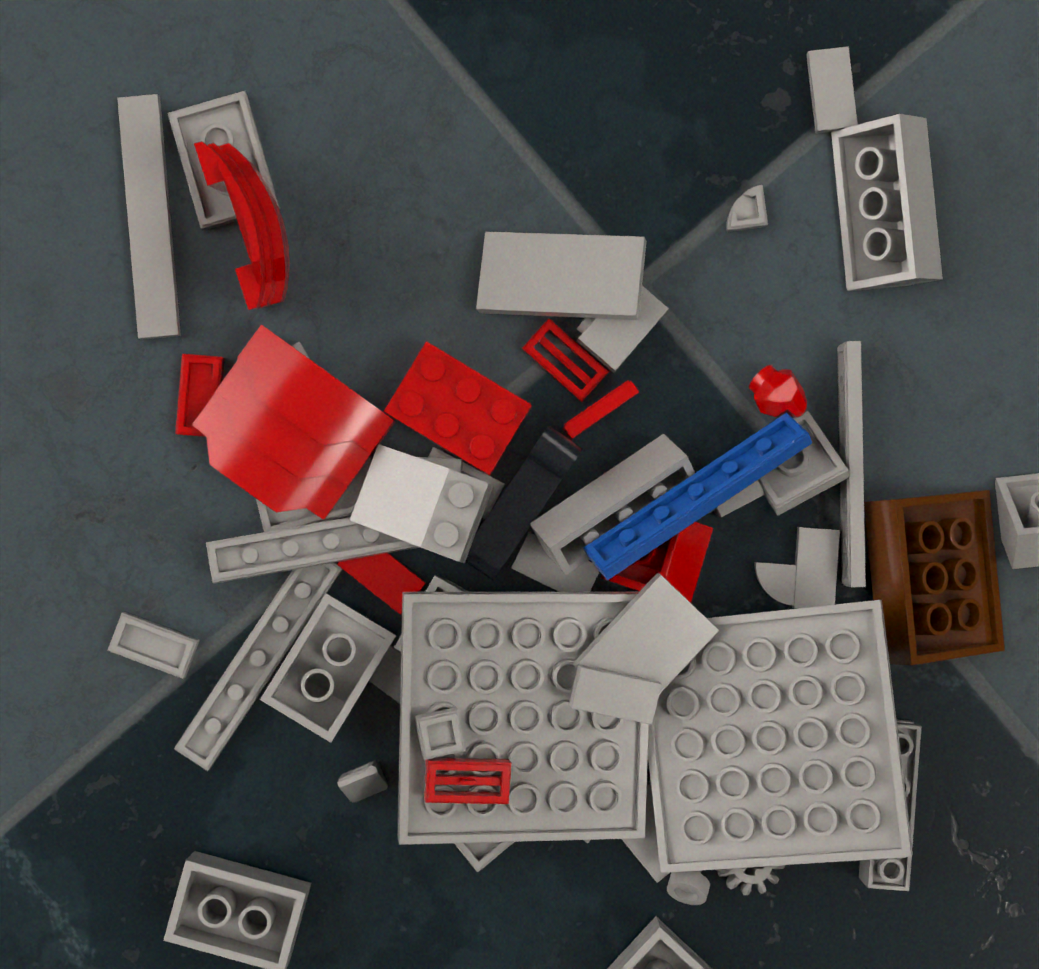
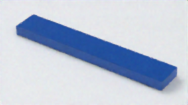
(697, 495)

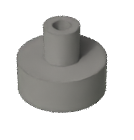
(688, 887)

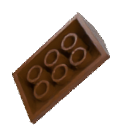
(935, 576)

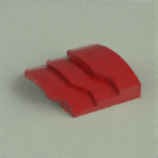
(259, 220)
(289, 428)

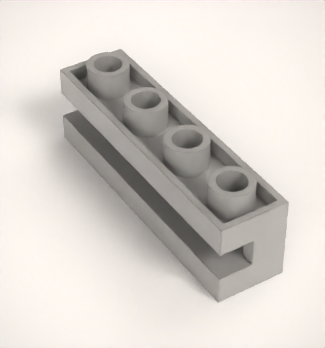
(895, 872)

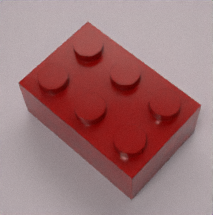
(458, 408)

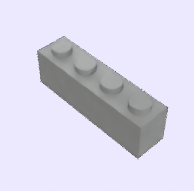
(610, 501)

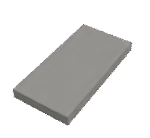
(561, 275)

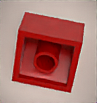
(676, 560)

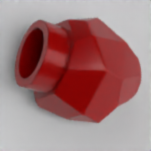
(778, 392)

